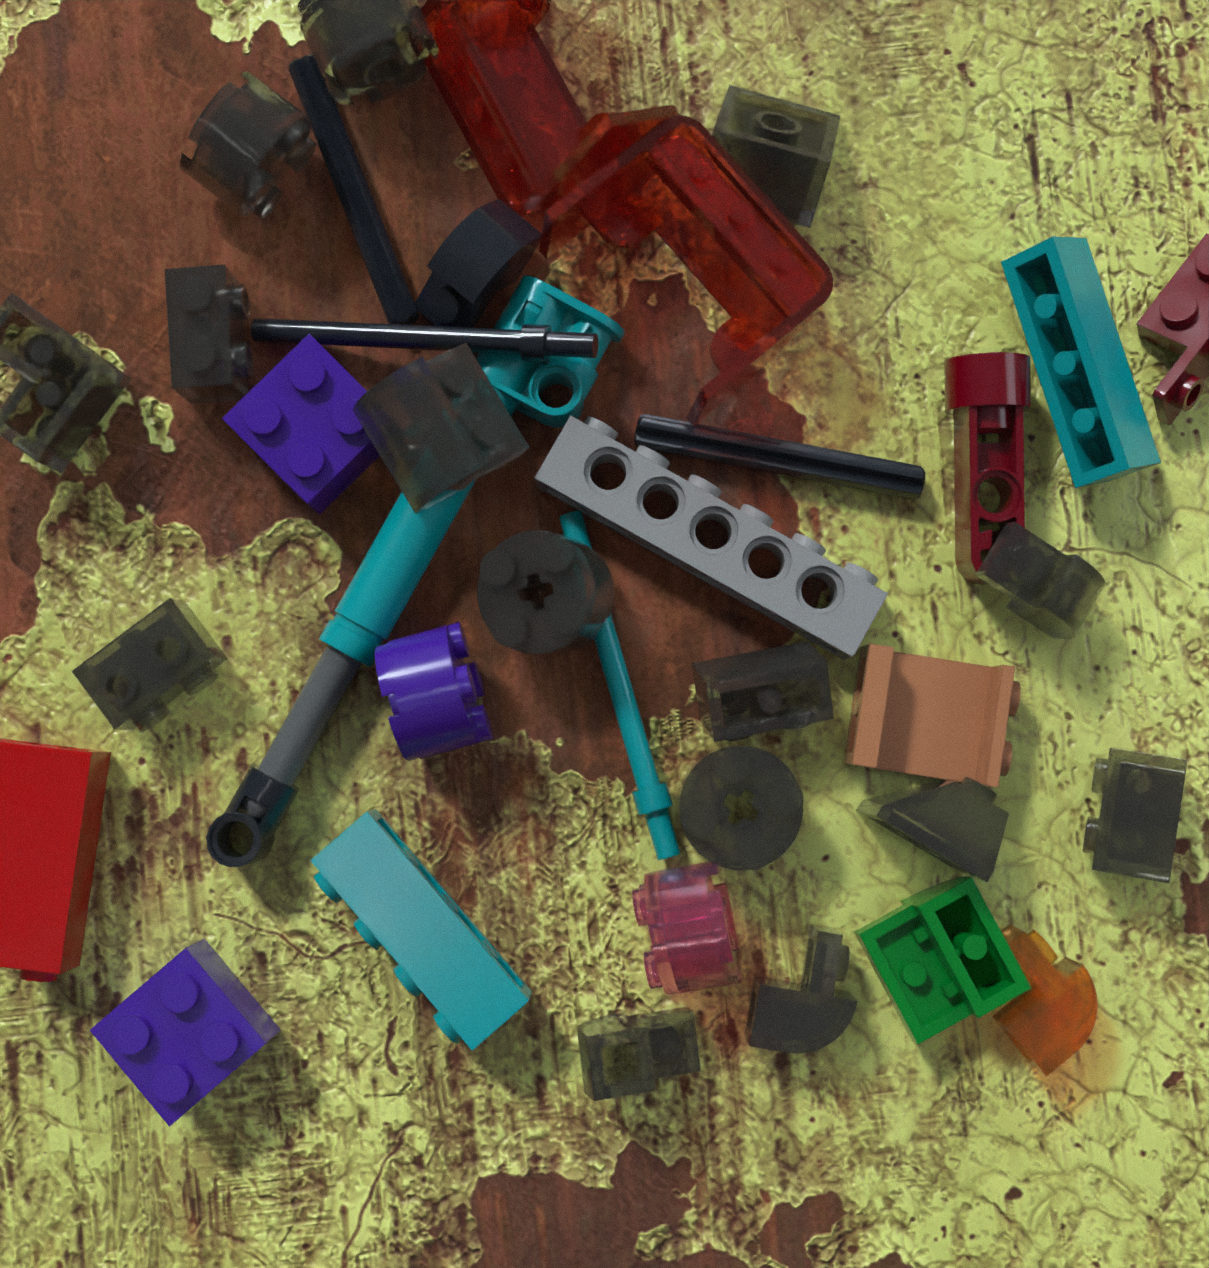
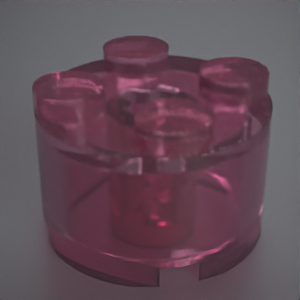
(688, 929)

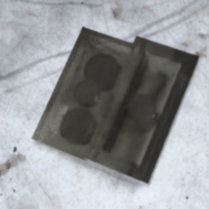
(439, 426)

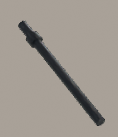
(531, 342)

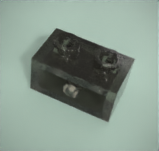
(208, 334)
(151, 667)
(763, 691)
(1136, 813)

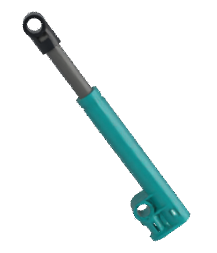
(397, 564)

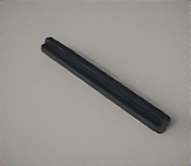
(354, 193)
(780, 456)

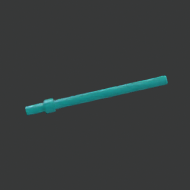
(650, 796)

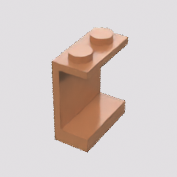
(931, 716)

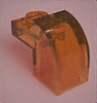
(1058, 1010)

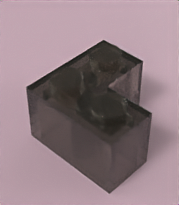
(62, 388)

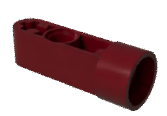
(986, 398)

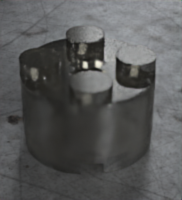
(367, 45)
(248, 145)
(512, 586)
(772, 796)

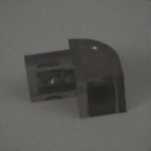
(1043, 583)
(808, 1013)
(629, 1052)

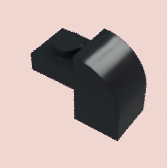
(475, 263)

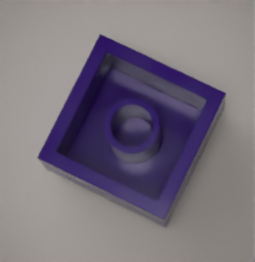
(306, 424)
(185, 1030)

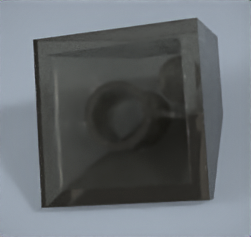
(779, 147)
(946, 821)

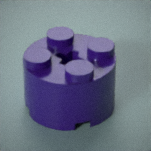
(432, 692)

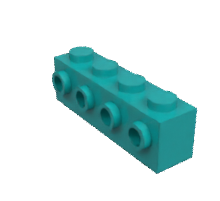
(1080, 361)
(421, 929)

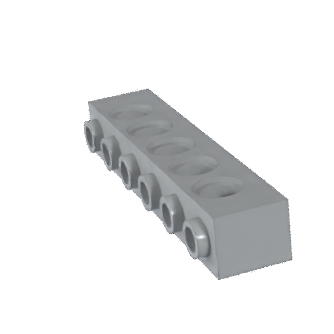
(852, 588)

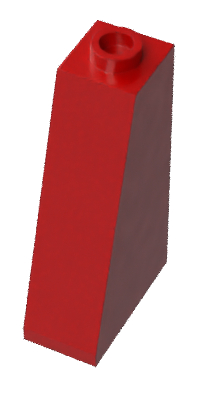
(47, 853)

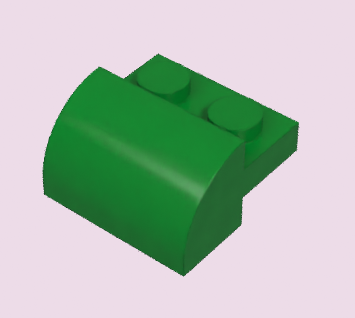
(942, 958)

